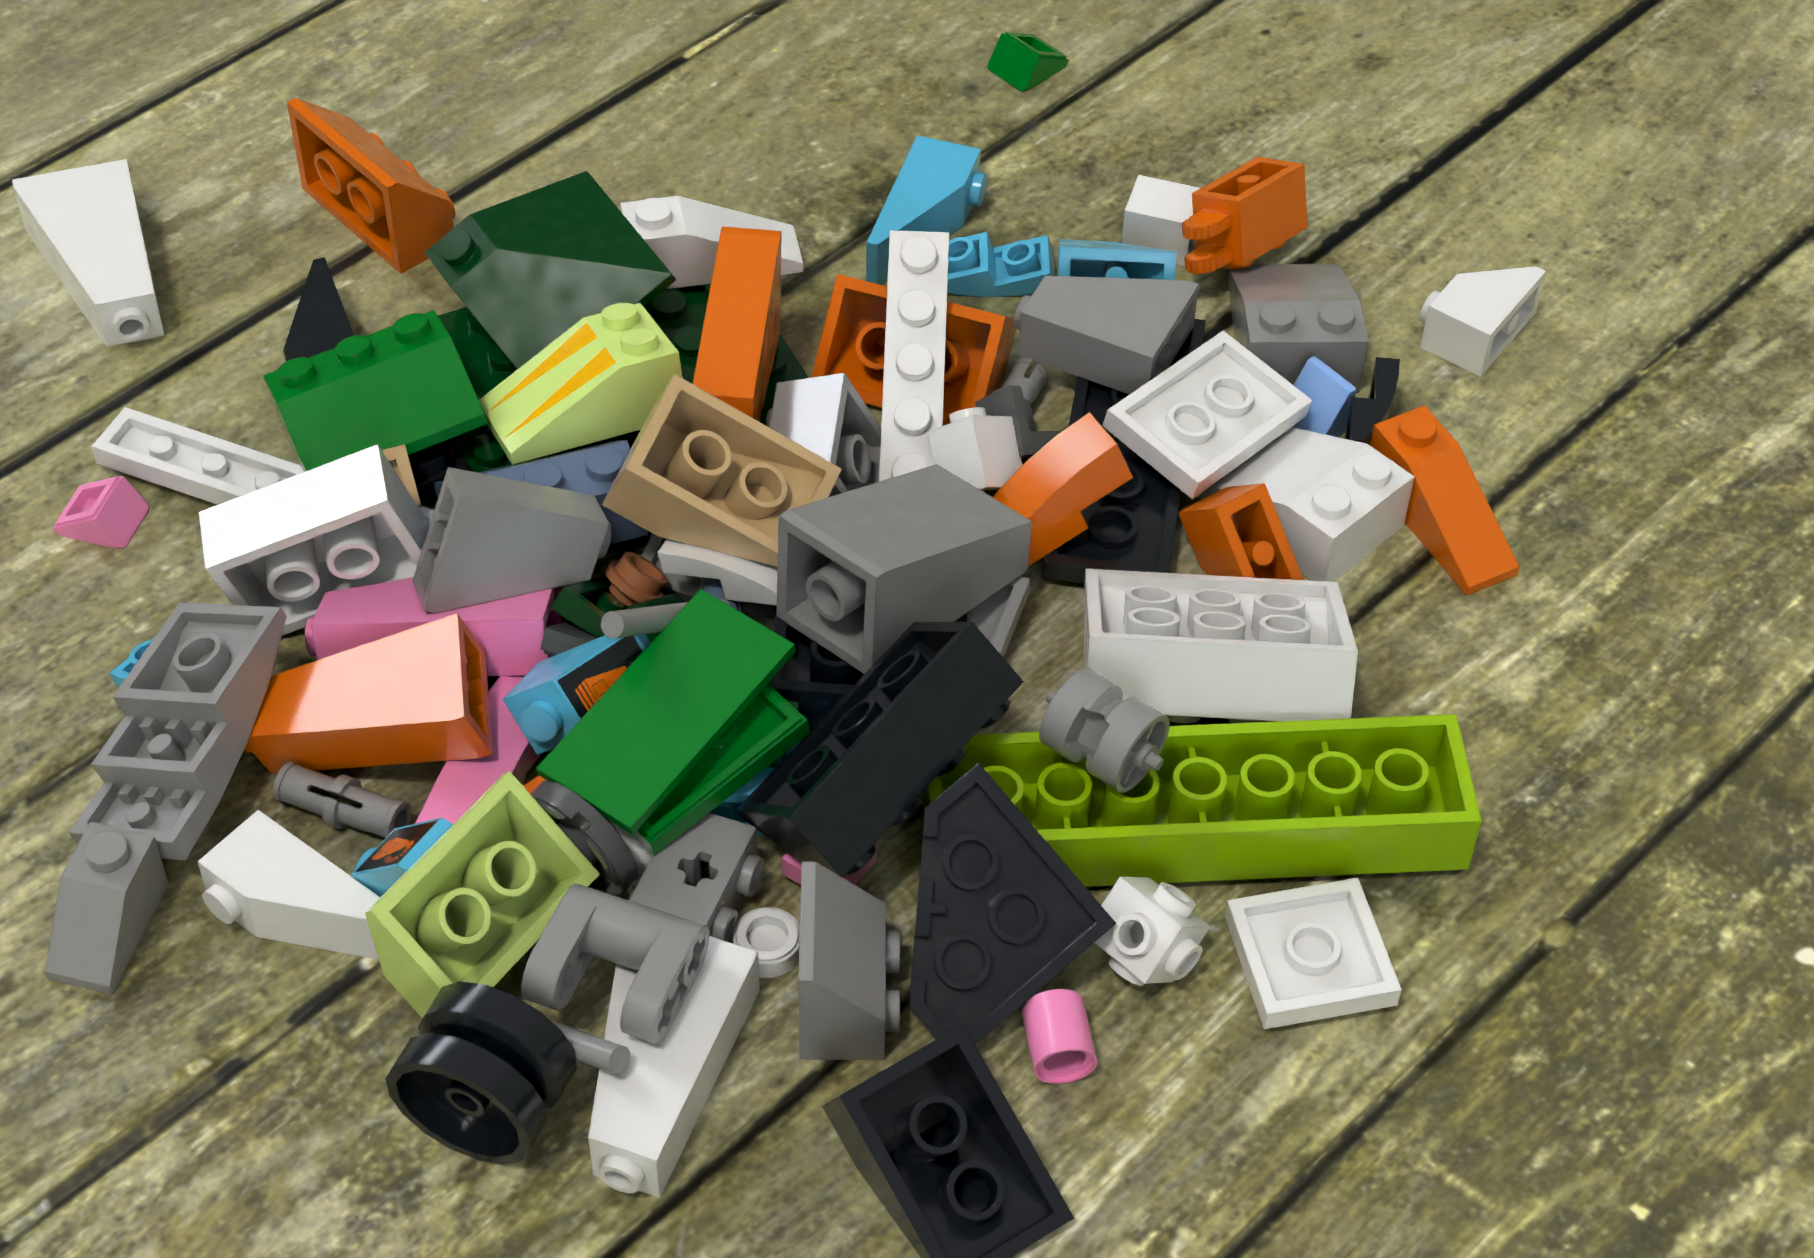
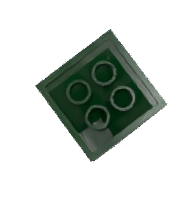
(547, 263)

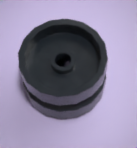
(482, 1072)

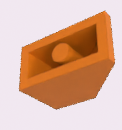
(1240, 535)

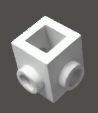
(1153, 932)

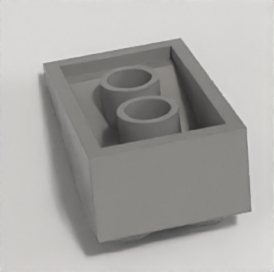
(1297, 314)

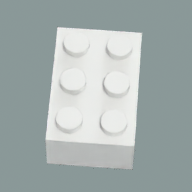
(314, 536)

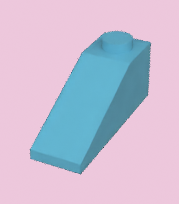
(929, 195)

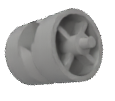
(1096, 725)

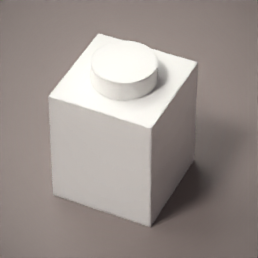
(1157, 214)
(977, 448)

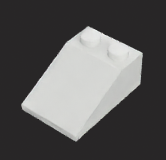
(1330, 496)

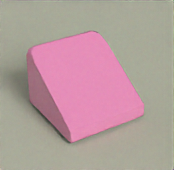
(103, 513)

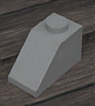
(104, 906)

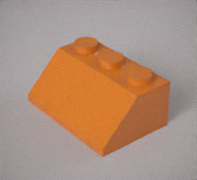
(368, 186)
(854, 344)

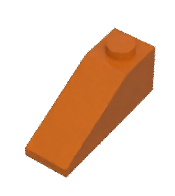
(1446, 501)

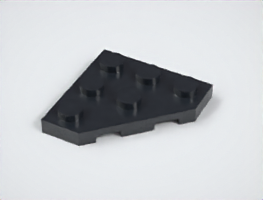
(991, 911)

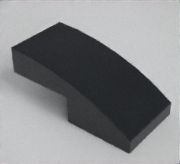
(1378, 405)

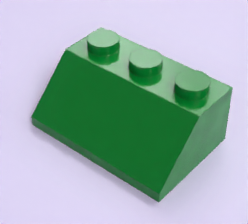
(375, 391)

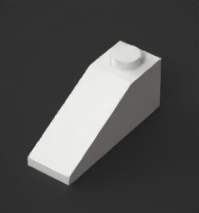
(688, 233)
(286, 890)

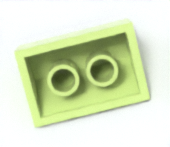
(475, 896)

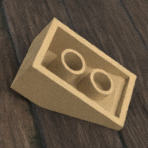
(715, 476)

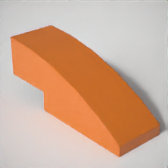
(1062, 481)

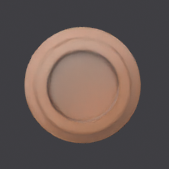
(635, 579)

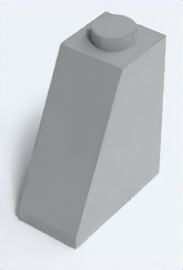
(1106, 327)
(506, 540)

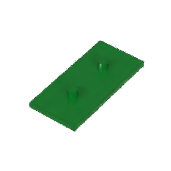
(666, 710)

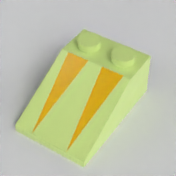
(583, 385)

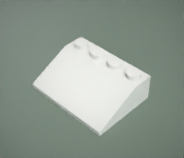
(1222, 645)

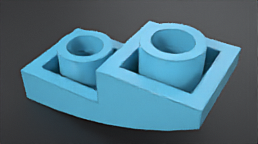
(999, 271)

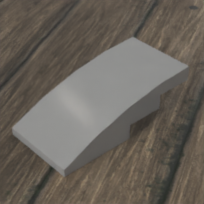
(184, 723)

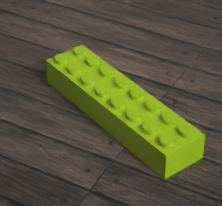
(1251, 801)

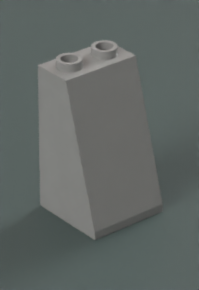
(894, 556)

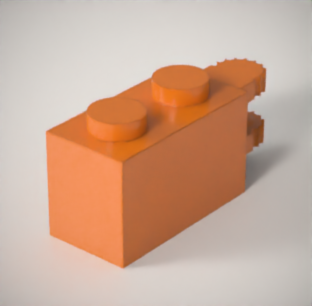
(1245, 214)

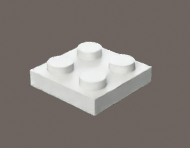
(1312, 953)

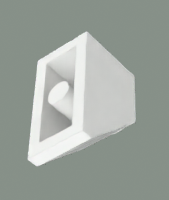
(1480, 315)

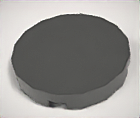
(591, 835)

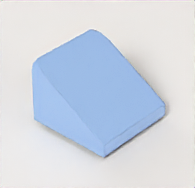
(1330, 398)

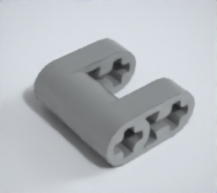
(653, 942)

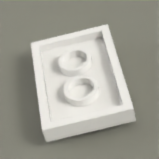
(1207, 414)

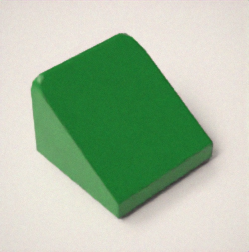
(1025, 60)

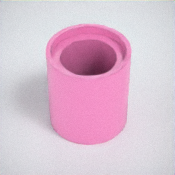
(1059, 1036)

